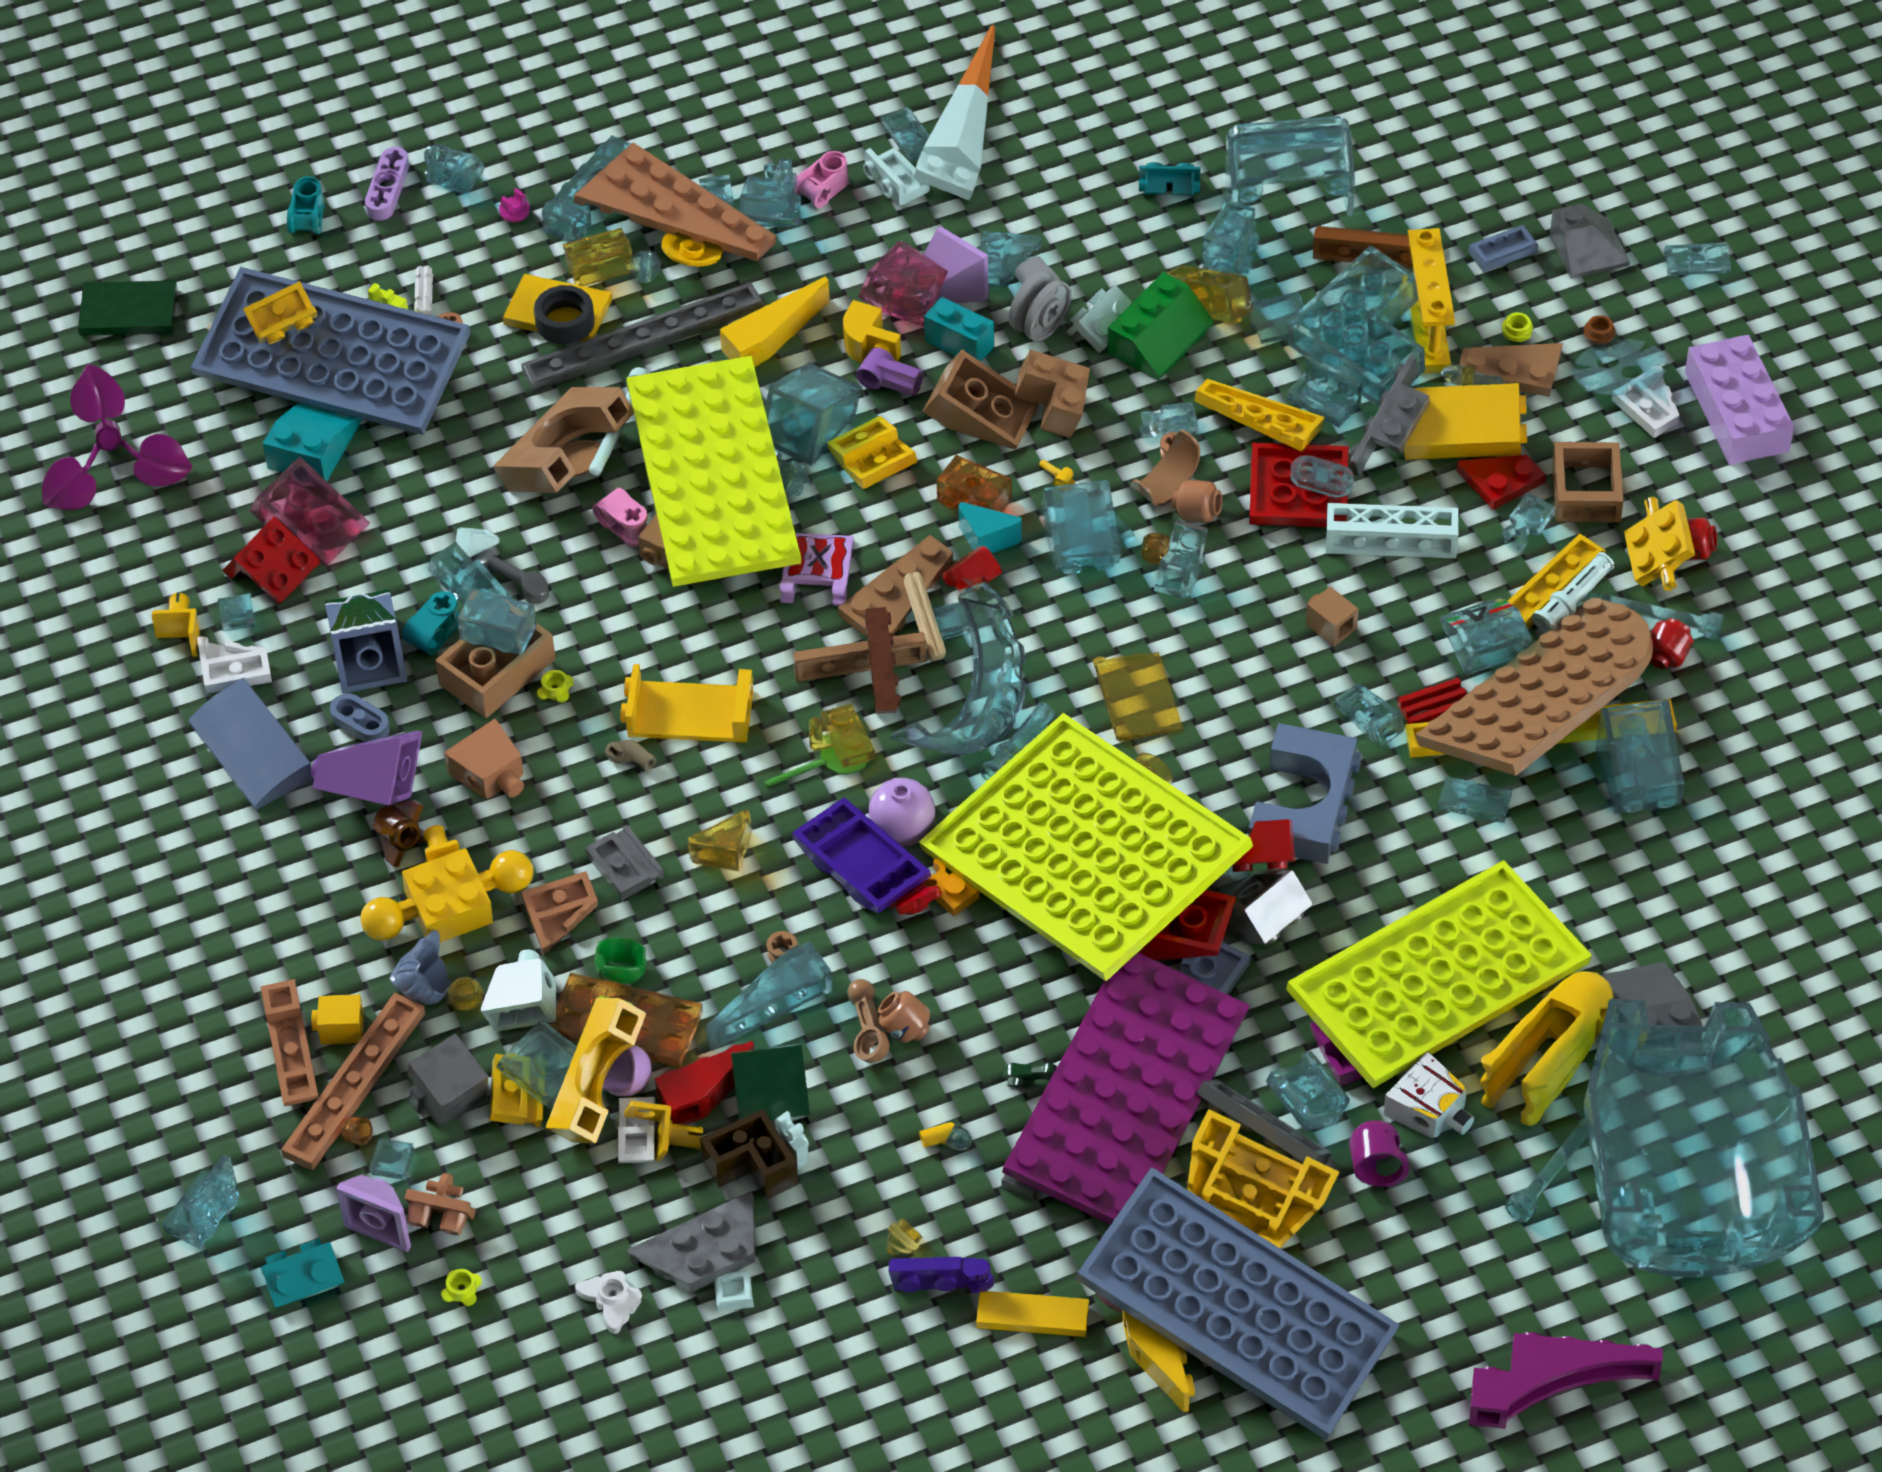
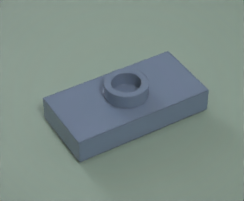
(1503, 248)

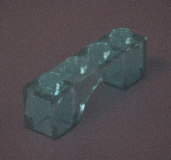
(564, 217)

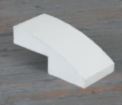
(636, 1136)

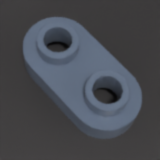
(362, 718)

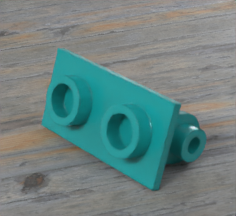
(1183, 176)

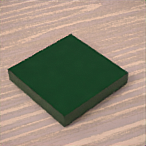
(771, 1081)

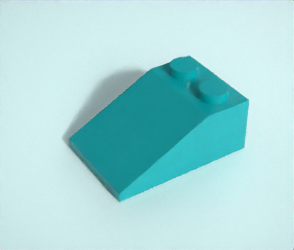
(313, 435)

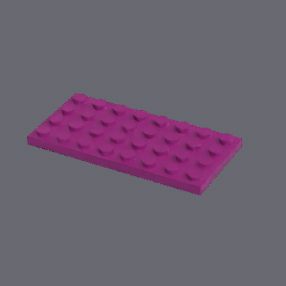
(1125, 1087)

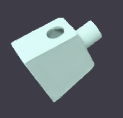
(520, 994)

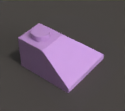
(965, 266)
(373, 1210)

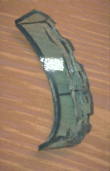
(996, 681)

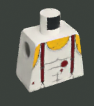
(1428, 1099)

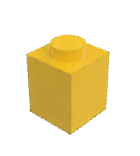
(339, 1019)

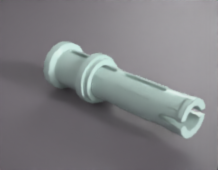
(1564, 602)

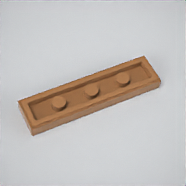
(855, 657)

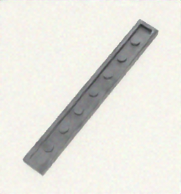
(641, 337)

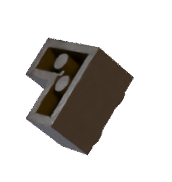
(753, 1148)

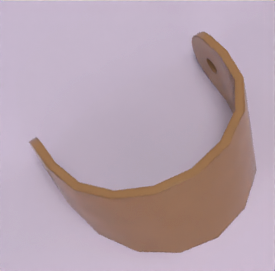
(1171, 471)

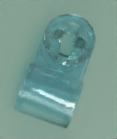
(455, 170)

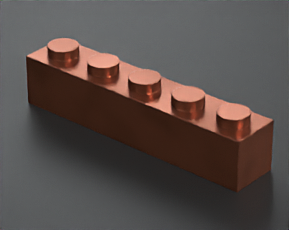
(882, 660)

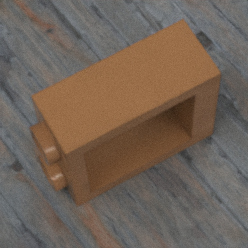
(1572, 505)

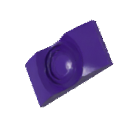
(860, 856)

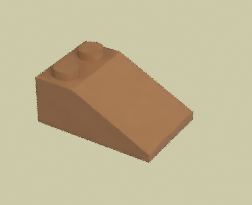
(979, 403)

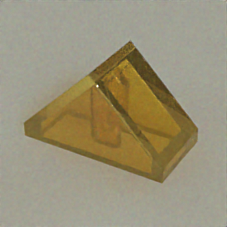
(723, 843)

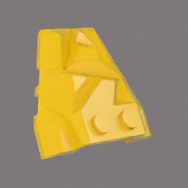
(1254, 1182)

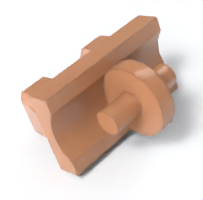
(454, 1211)

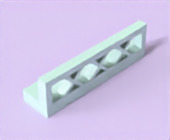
(1392, 536)

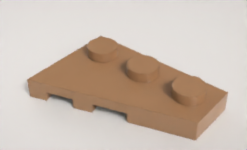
(1528, 365)

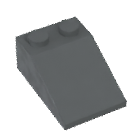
(1663, 994)

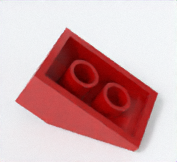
(1195, 931)

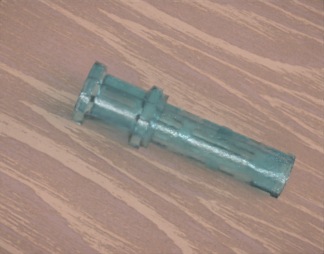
(1023, 736)

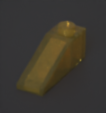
(1221, 293)

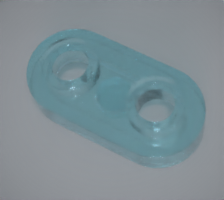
(1322, 476)

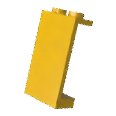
(688, 709)

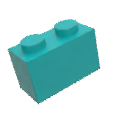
(958, 329)

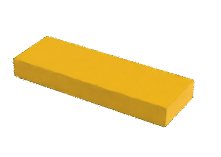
(1032, 1313)

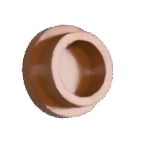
(1599, 330)

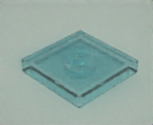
(539, 1062)

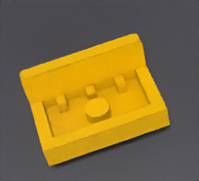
(280, 313)

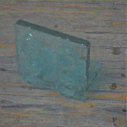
(204, 1204)

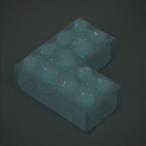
(1353, 323)

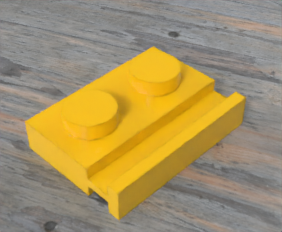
(511, 1102)

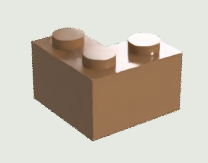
(1058, 387)

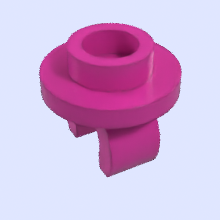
(514, 208)

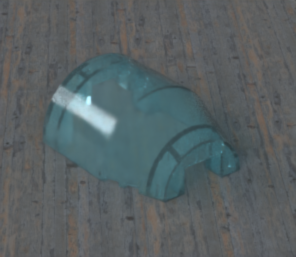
(1712, 1136)

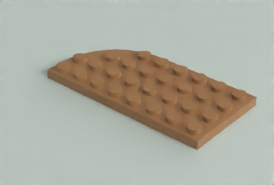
(1545, 689)

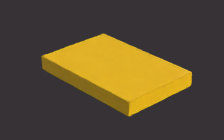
(521, 307)

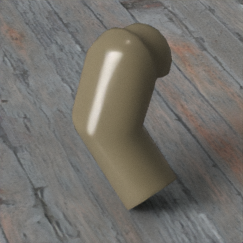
(630, 751)

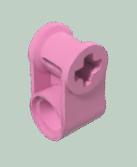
(823, 178)
(621, 516)

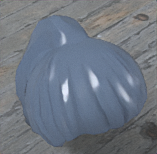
(422, 972)

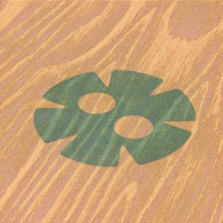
(1611, 379)

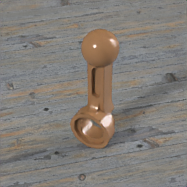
(861, 995)

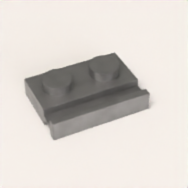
(624, 862)

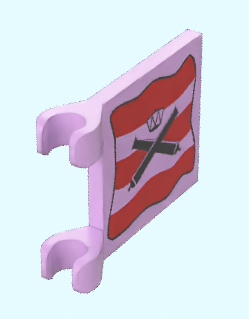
(823, 562)

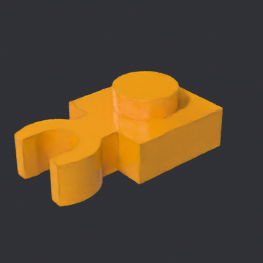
(955, 891)

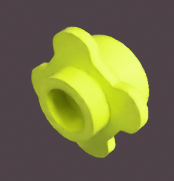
(554, 679)
(461, 1278)

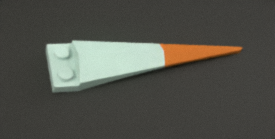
(956, 143)

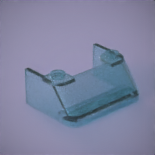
(1290, 153)

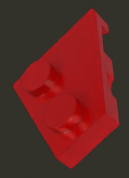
(1501, 478)

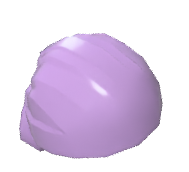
(628, 1073)

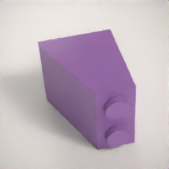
(370, 770)

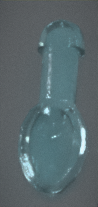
(1454, 373)

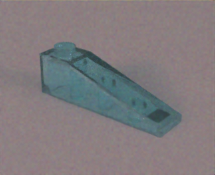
(782, 987)

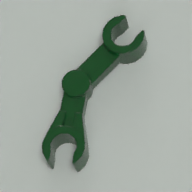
(1022, 1074)

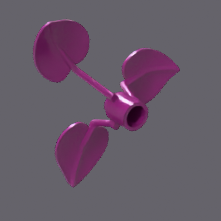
(95, 398)

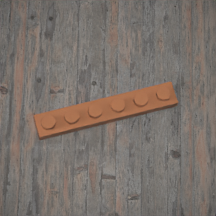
(353, 1081)

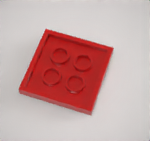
(1275, 496)

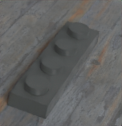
(1253, 1117)

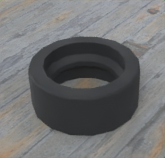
(560, 297)

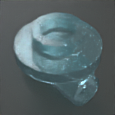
(645, 266)

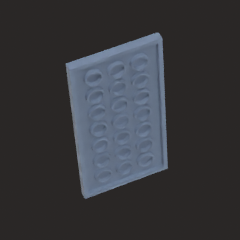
(351, 361)
(1237, 1303)

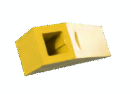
(1160, 1360)

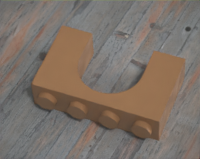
(537, 459)

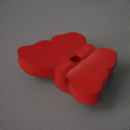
(916, 899)

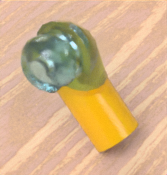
(948, 1135)

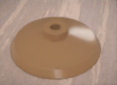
(581, 454)

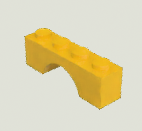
(607, 1034)

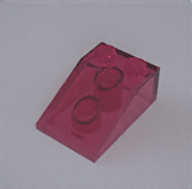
(310, 511)

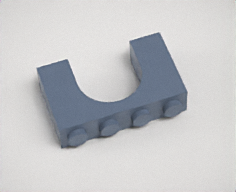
(1330, 762)

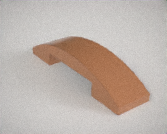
(289, 1042)

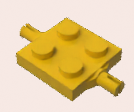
(1659, 543)

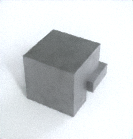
(446, 1081)

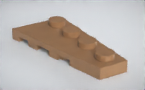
(888, 589)

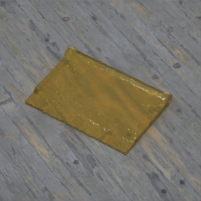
(1137, 696)

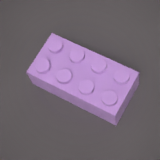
(1739, 399)

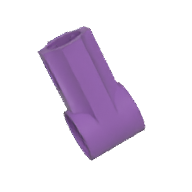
(881, 370)

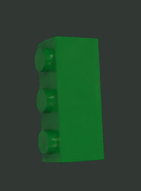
(1158, 326)

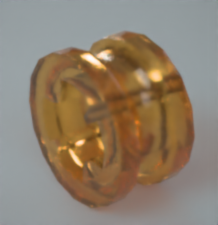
(1154, 547)

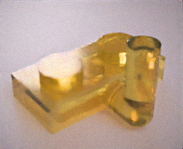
(843, 733)

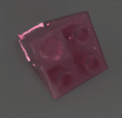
(903, 283)

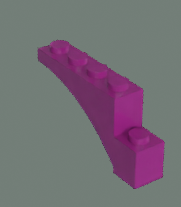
(1552, 1365)

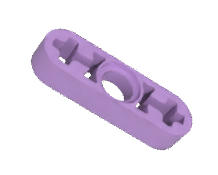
(389, 194)

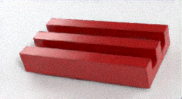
(1430, 699)

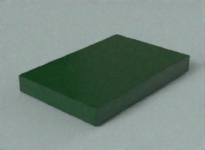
(127, 307)

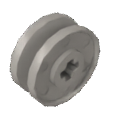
(1040, 306)

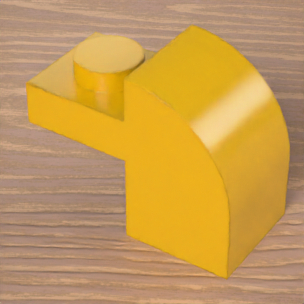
(865, 331)

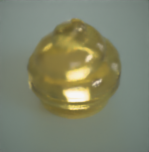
(902, 1238)

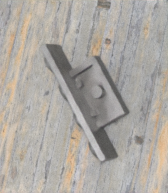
(1396, 418)

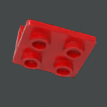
(274, 561)

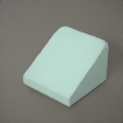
(475, 540)

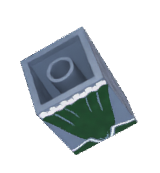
(366, 641)

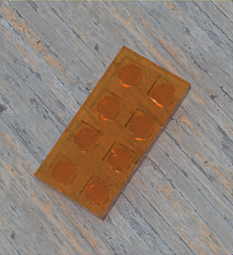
(665, 1029)

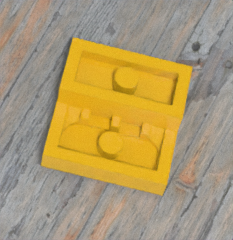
(871, 452)

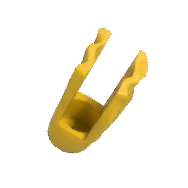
(1572, 1016)

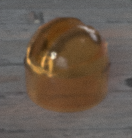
(357, 1125)

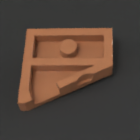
(559, 907)

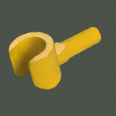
(1062, 477)

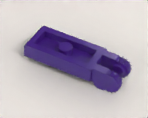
(941, 1274)

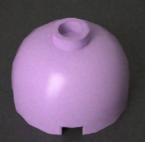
(903, 810)

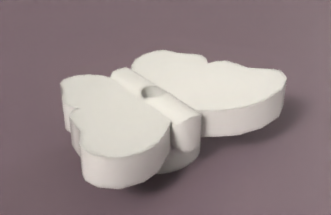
(613, 1296)

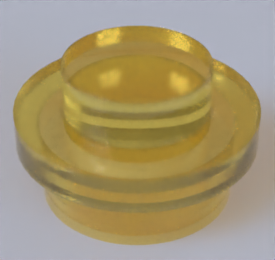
(465, 994)

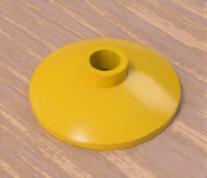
(688, 252)

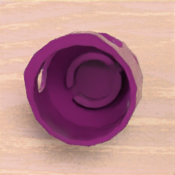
(1373, 1142)

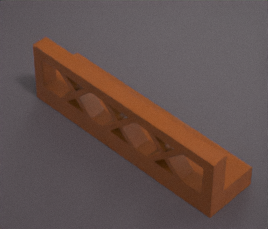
(1348, 244)

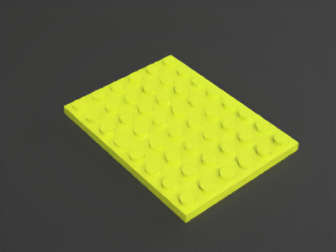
(1085, 845)

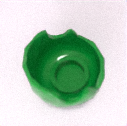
(620, 960)

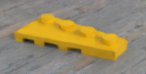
(1272, 418)

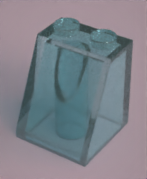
(809, 411)
(1081, 526)
(1639, 756)

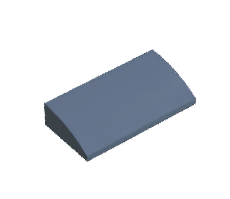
(250, 744)

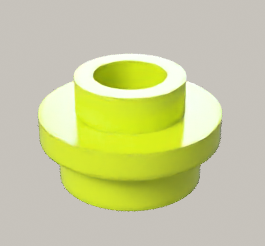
(1517, 327)

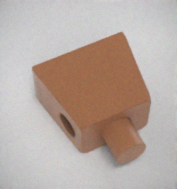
(487, 762)

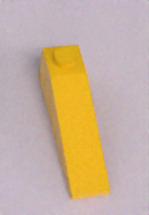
(772, 326)

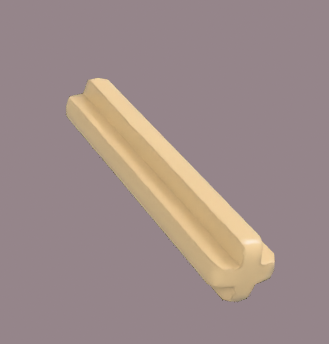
(924, 615)

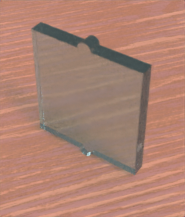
(1272, 315)

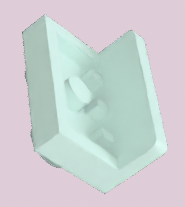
(894, 176)
(1095, 321)

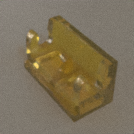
(598, 257)

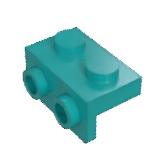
(301, 1273)

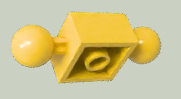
(447, 895)

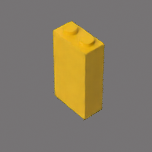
(1469, 423)

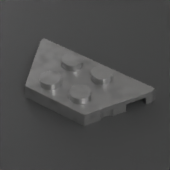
(703, 1246)

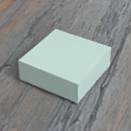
(734, 1291)

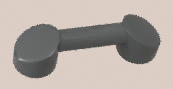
(534, 585)

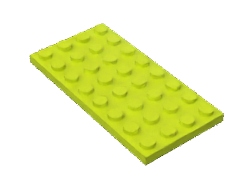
(713, 471)
(1438, 973)

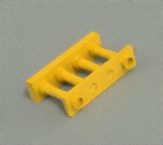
(1434, 301)

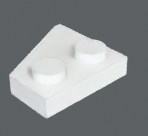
(1650, 407)
(231, 662)

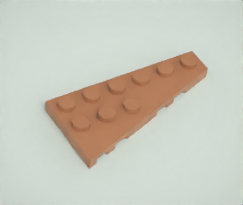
(670, 202)

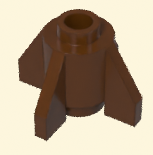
(398, 828)

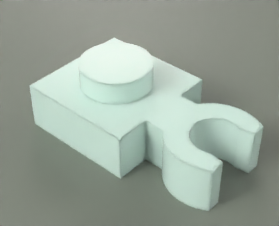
(794, 1138)

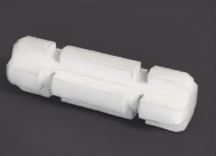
(423, 290)

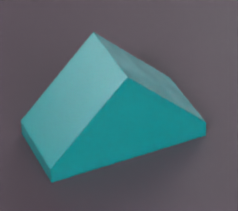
(989, 527)

